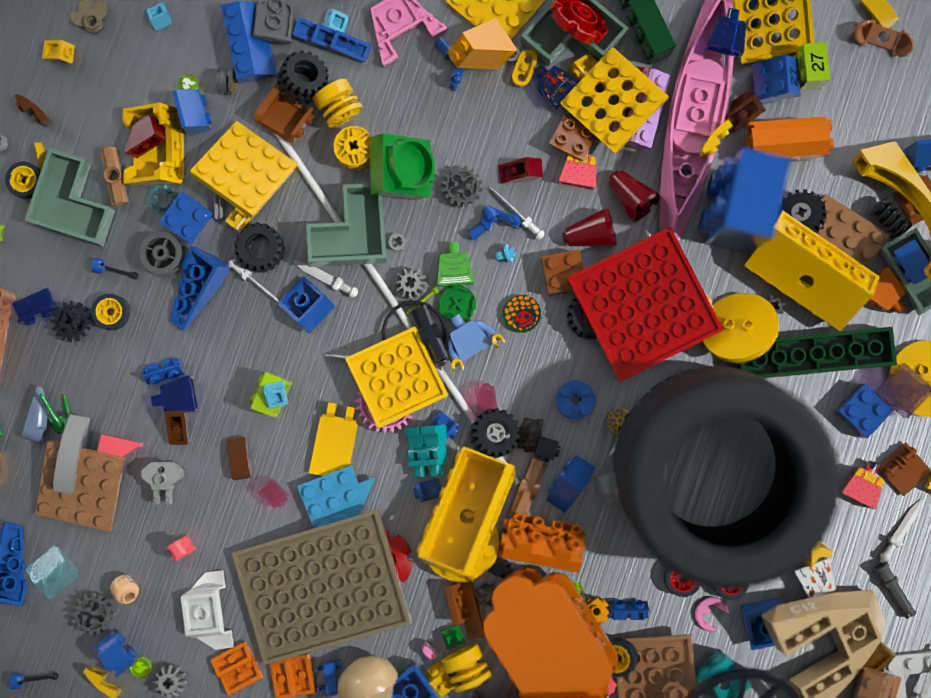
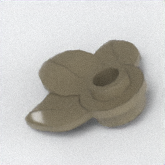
(90, 12)

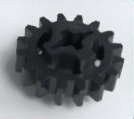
(75, 329)

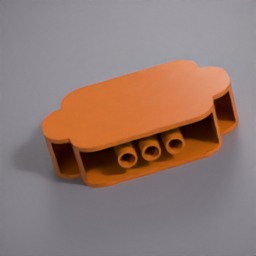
(548, 637)

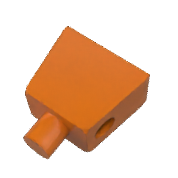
(888, 292)

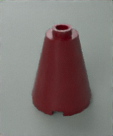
(633, 195)
(592, 231)

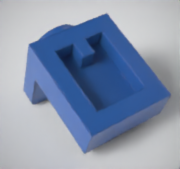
(443, 419)
(427, 490)

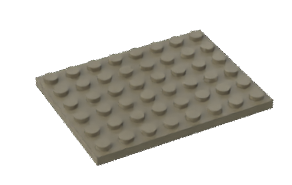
(321, 587)

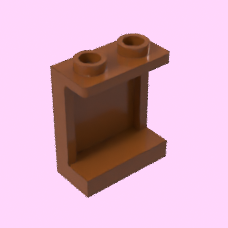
(283, 116)

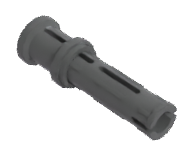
(891, 583)

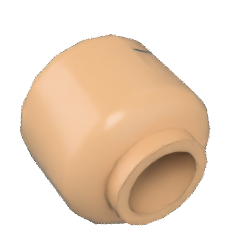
(124, 589)

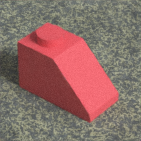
(117, 446)

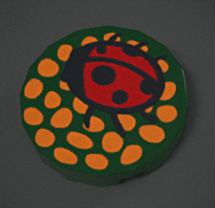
(522, 313)

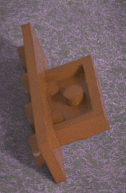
(465, 608)

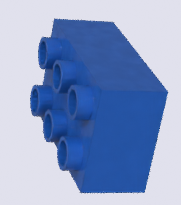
(745, 201)

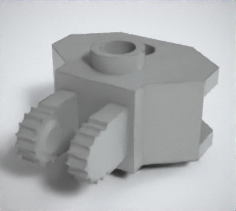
(162, 481)

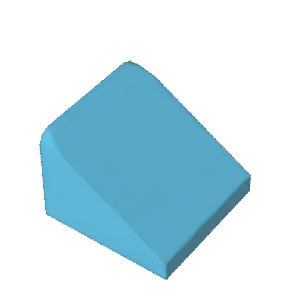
(159, 16)
(335, 20)
(275, 394)

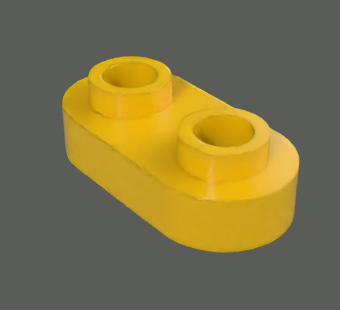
(524, 69)

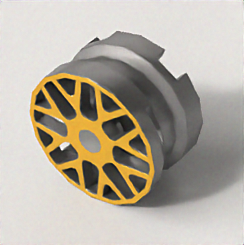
(226, 81)
(615, 419)

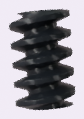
(890, 218)

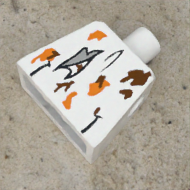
(815, 580)

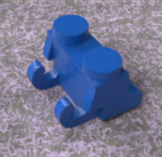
(329, 676)

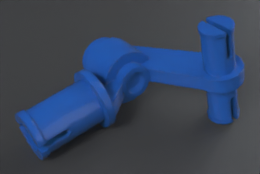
(455, 79)
(491, 216)

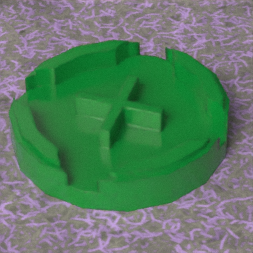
(457, 301)

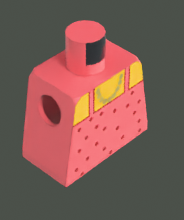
(579, 173)
(863, 485)

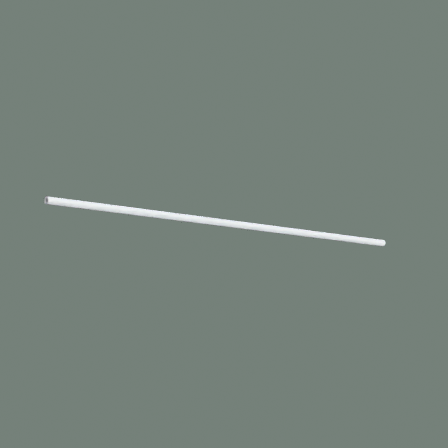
(380, 283)

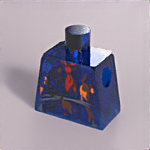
(554, 85)

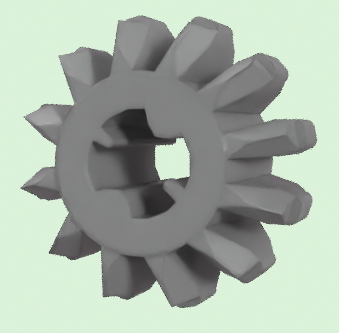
(404, 282)
(168, 673)

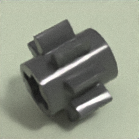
(778, 306)
(485, 594)

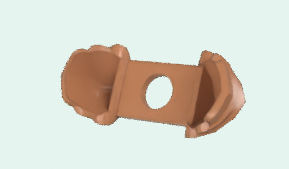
(899, 42)

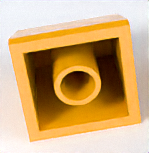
(482, 47)

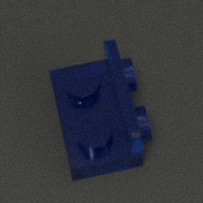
(35, 306)

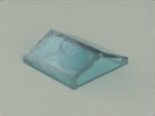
(52, 572)

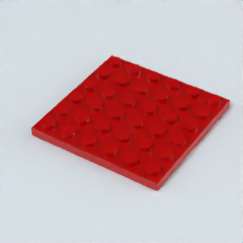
(645, 304)

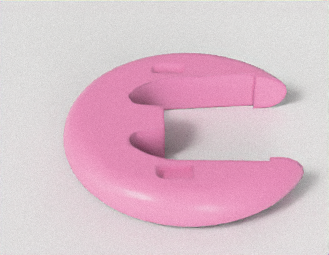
(702, 607)

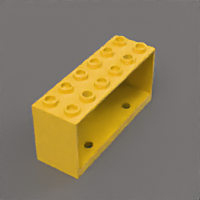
(839, 280)
(474, 485)

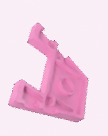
(396, 17)

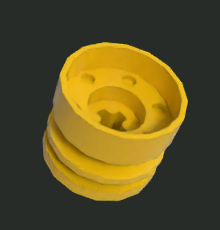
(337, 103)
(357, 159)
(467, 669)

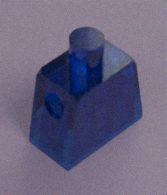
(728, 35)
(177, 395)

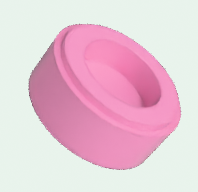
(429, 650)

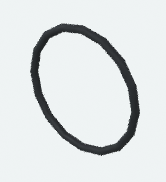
(411, 303)

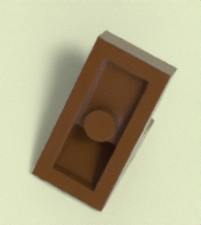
(177, 427)

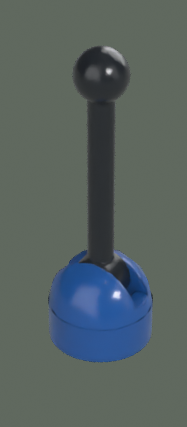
(100, 266)
(17, 680)

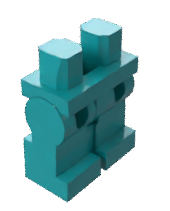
(427, 449)

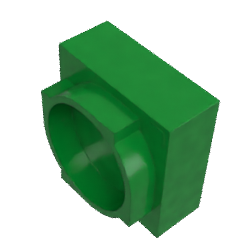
(401, 167)

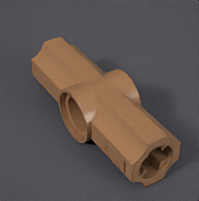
(112, 164)
(529, 487)

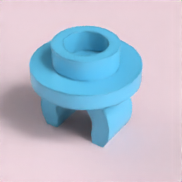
(508, 254)

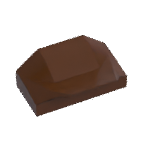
(744, 110)

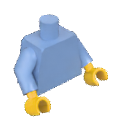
(469, 339)

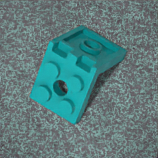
(718, 663)

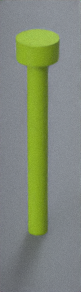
(435, 290)

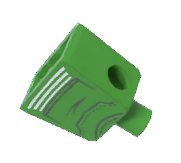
(454, 268)

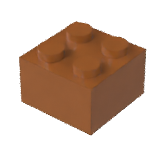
(557, 269)

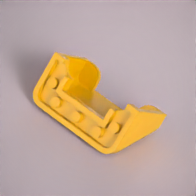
(164, 162)

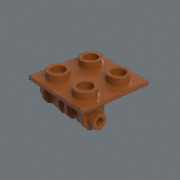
(572, 138)
(904, 469)

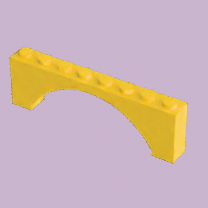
(891, 166)

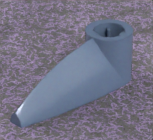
(36, 421)

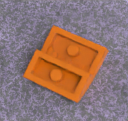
(237, 668)
(293, 676)

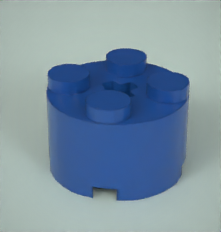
(567, 408)
(115, 653)

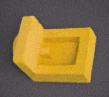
(439, 679)

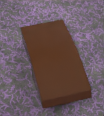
(30, 108)
(238, 458)

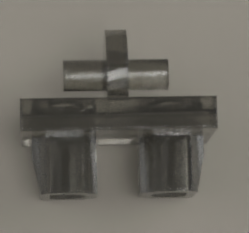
(529, 434)

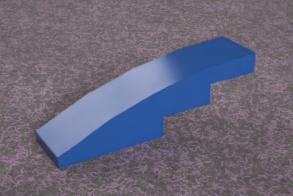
(331, 40)

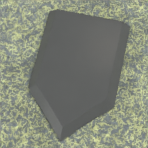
(274, 21)

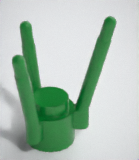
(58, 423)

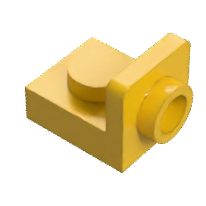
(58, 51)
(582, 67)

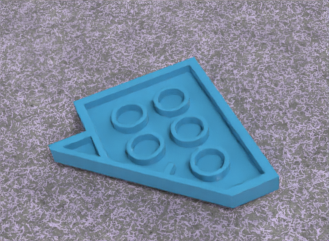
(334, 496)

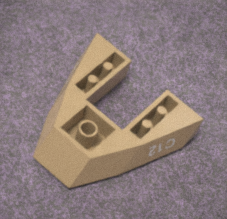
(855, 627)

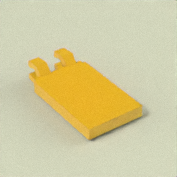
(334, 441)

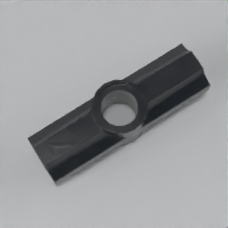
(430, 334)

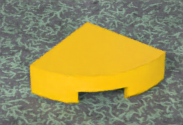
(40, 154)

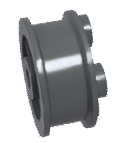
(154, 245)

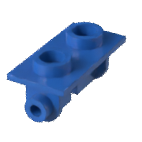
(154, 374)
(637, 609)

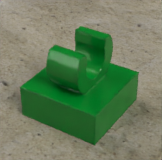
(453, 637)

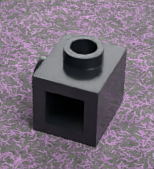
(547, 449)

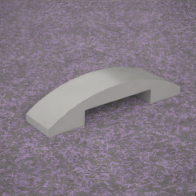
(69, 454)

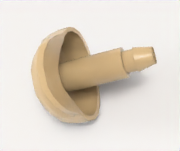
(367, 679)

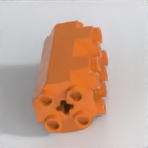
(791, 138)
(535, 543)

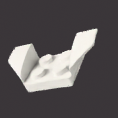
(203, 611)

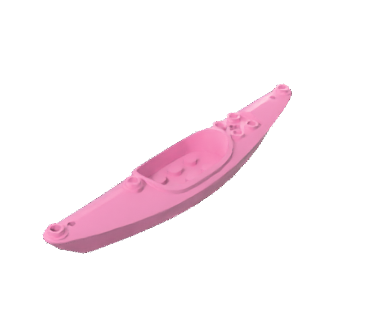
(694, 114)

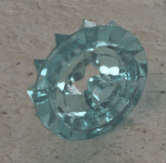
(153, 198)

